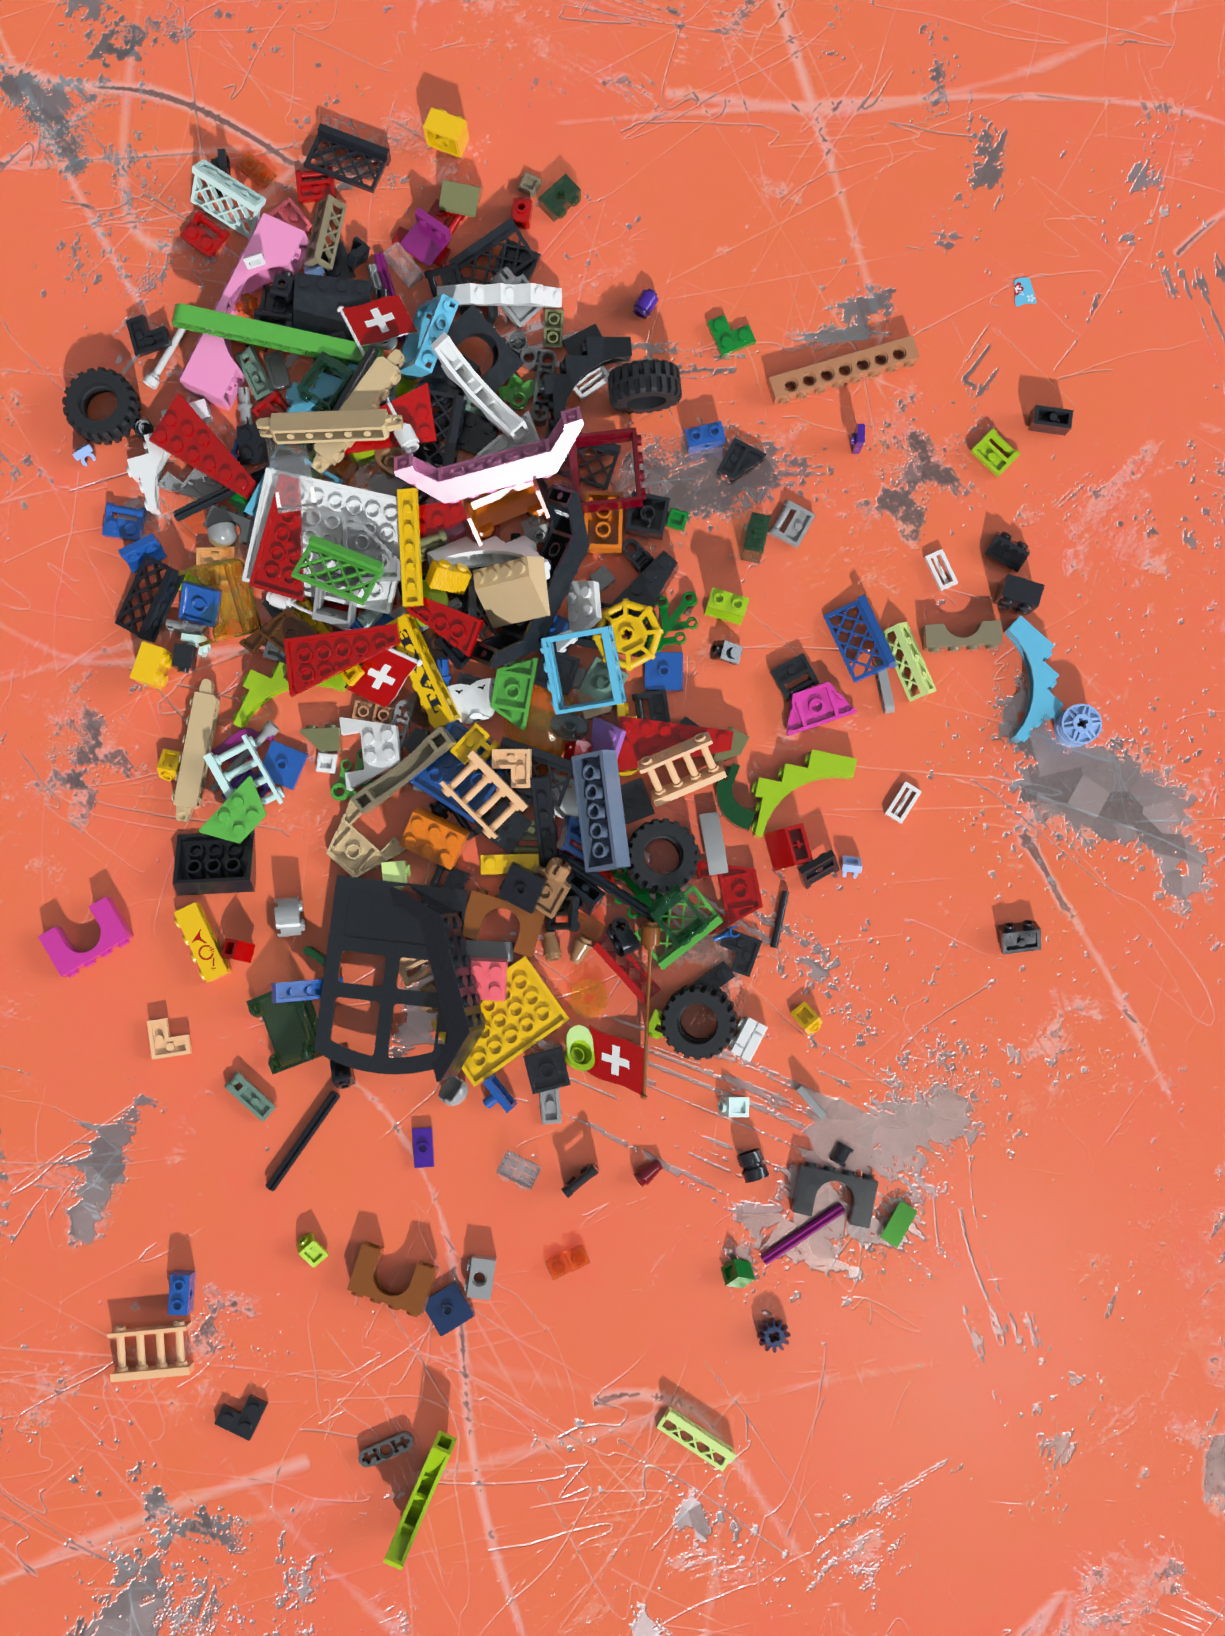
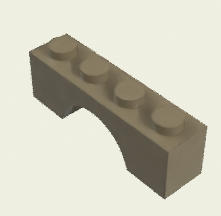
(937, 637)

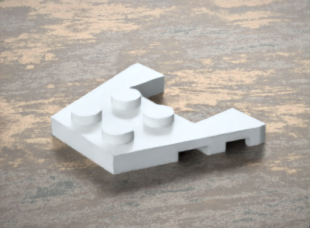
(583, 609)
(379, 749)

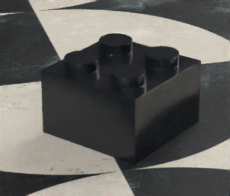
(650, 519)
(1018, 594)

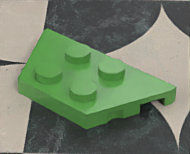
(514, 692)
(237, 814)

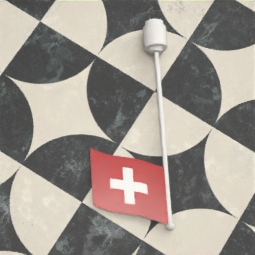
(378, 323)
(383, 673)

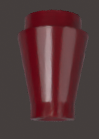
(647, 1172)

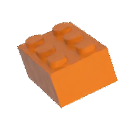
(604, 527)
(434, 838)

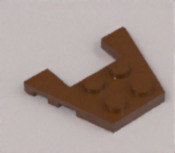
(281, 627)

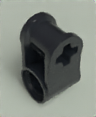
(637, 557)
(623, 937)

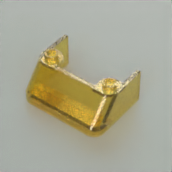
(237, 600)

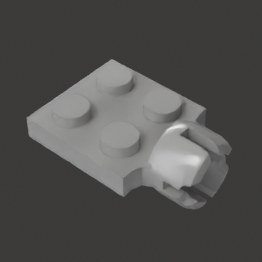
(517, 314)

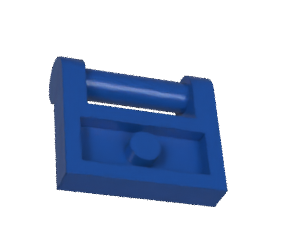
(123, 528)

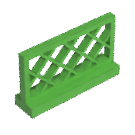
(345, 558)
(674, 952)

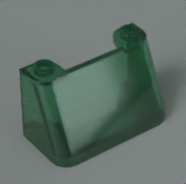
(290, 1029)

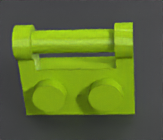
(991, 456)

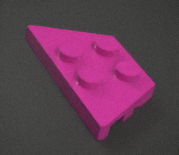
(816, 707)

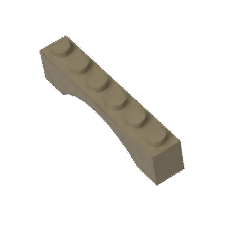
(384, 787)

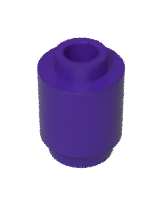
(645, 303)

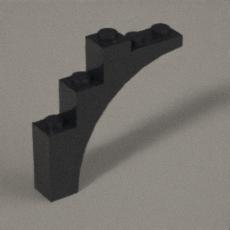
(594, 354)

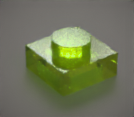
(405, 386)

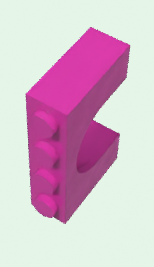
(113, 934)

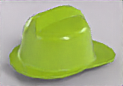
(579, 1048)

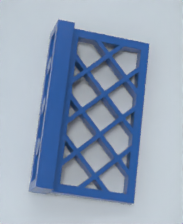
(872, 628)

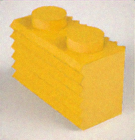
(448, 576)

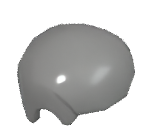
(222, 534)
(453, 1091)

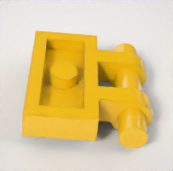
(473, 741)

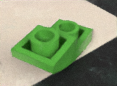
(898, 1224)

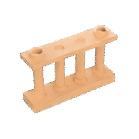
(689, 783)
(502, 790)
(162, 1368)

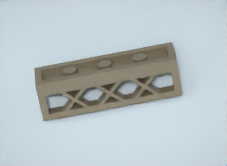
(321, 229)

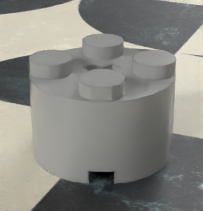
(288, 916)

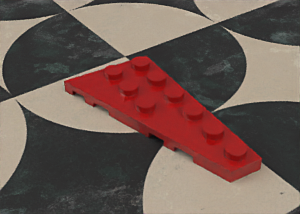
(415, 410)
(650, 736)

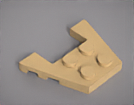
(356, 852)

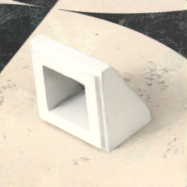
(254, 260)

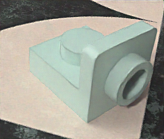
(190, 639)
(733, 1106)

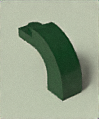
(729, 808)

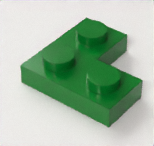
(727, 340)

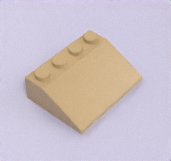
(513, 590)

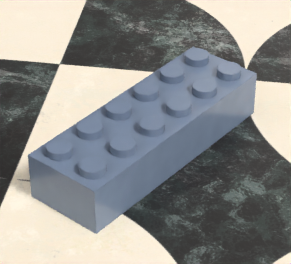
(600, 811)

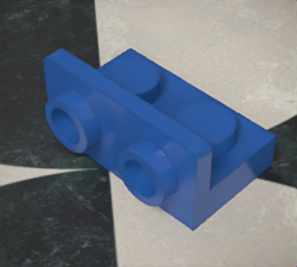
(135, 552)

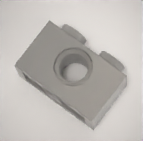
(476, 1288)

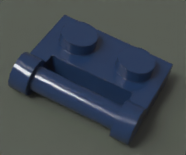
(571, 831)

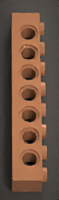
(905, 347)

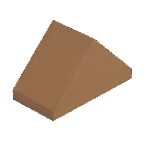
(595, 712)

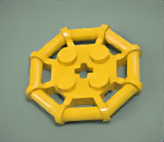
(639, 633)

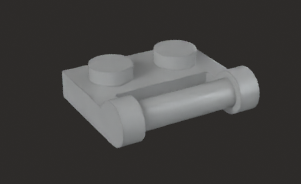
(797, 527)

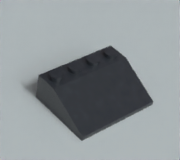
(320, 296)
(214, 865)

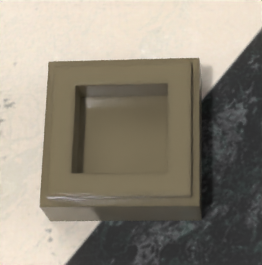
(530, 184)

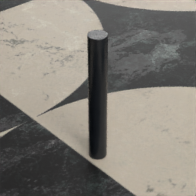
(779, 919)

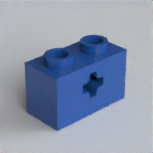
(704, 437)
(181, 1292)

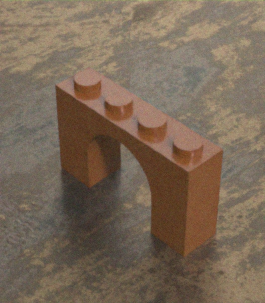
(481, 904)
(365, 1282)

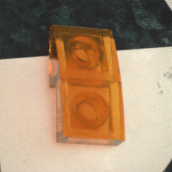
(255, 170)
(567, 1262)

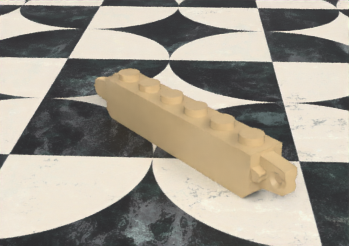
(367, 395)
(329, 426)
(197, 743)

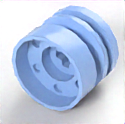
(1066, 727)

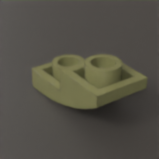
(553, 328)

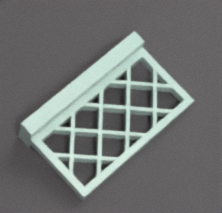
(230, 188)

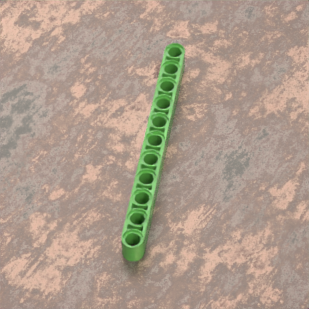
(266, 334)

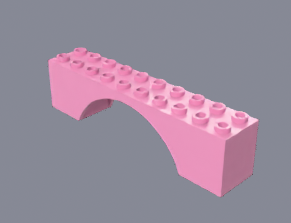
(211, 365)

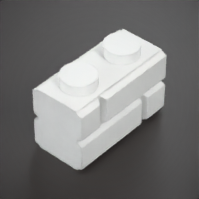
(747, 1038)

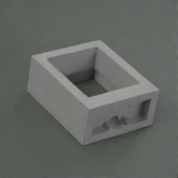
(331, 615)

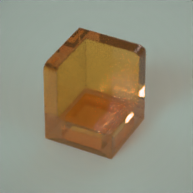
(345, 470)

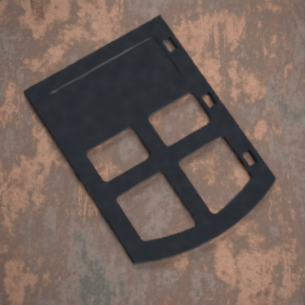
(369, 923)

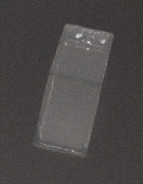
(291, 476)

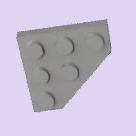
(362, 540)

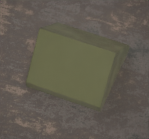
(460, 198)

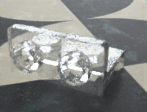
(625, 478)

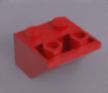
(788, 847)

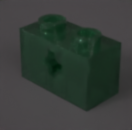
(562, 189)

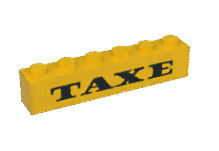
(426, 678)

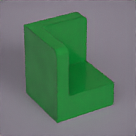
(737, 1273)

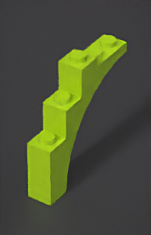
(264, 689)
(819, 766)
(419, 1500)

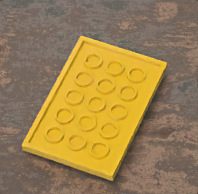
(513, 1024)

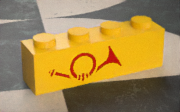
(202, 942)

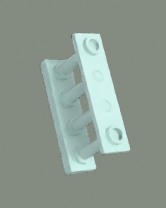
(224, 778)

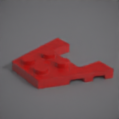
(739, 892)

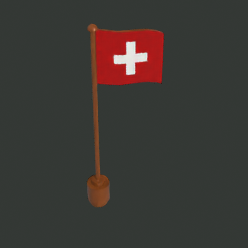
(618, 1058)

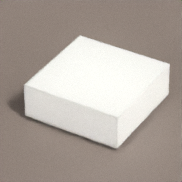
(326, 763)

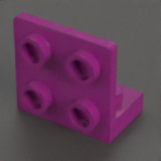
(426, 238)

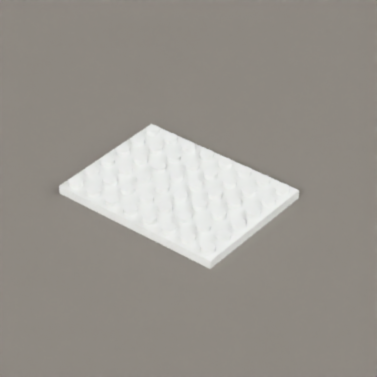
(336, 506)

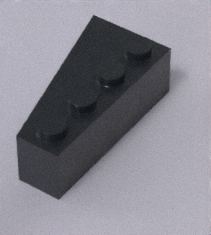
(651, 583)

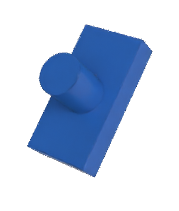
(498, 1094)

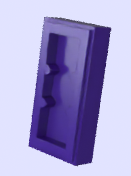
(857, 438)
(423, 1147)

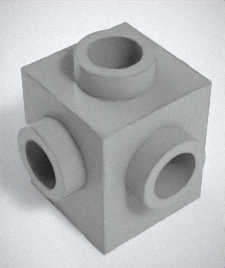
(536, 529)

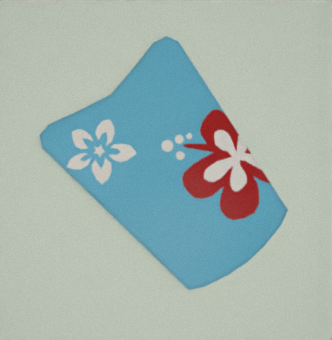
(1024, 292)

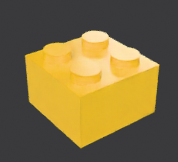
(446, 132)
(152, 666)

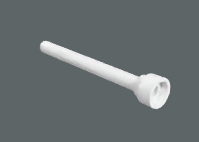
(152, 379)

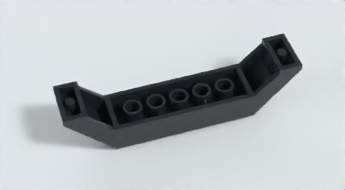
(564, 551)
(451, 975)

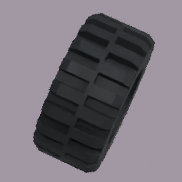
(644, 386)
(85, 389)
(684, 845)
(690, 1045)

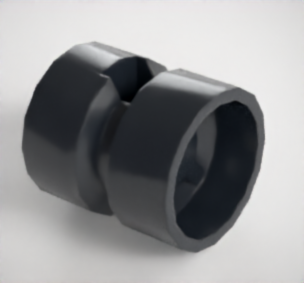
(752, 1164)

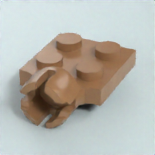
(555, 888)

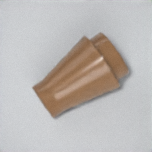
(551, 947)
(580, 949)

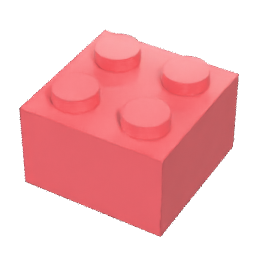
(490, 977)

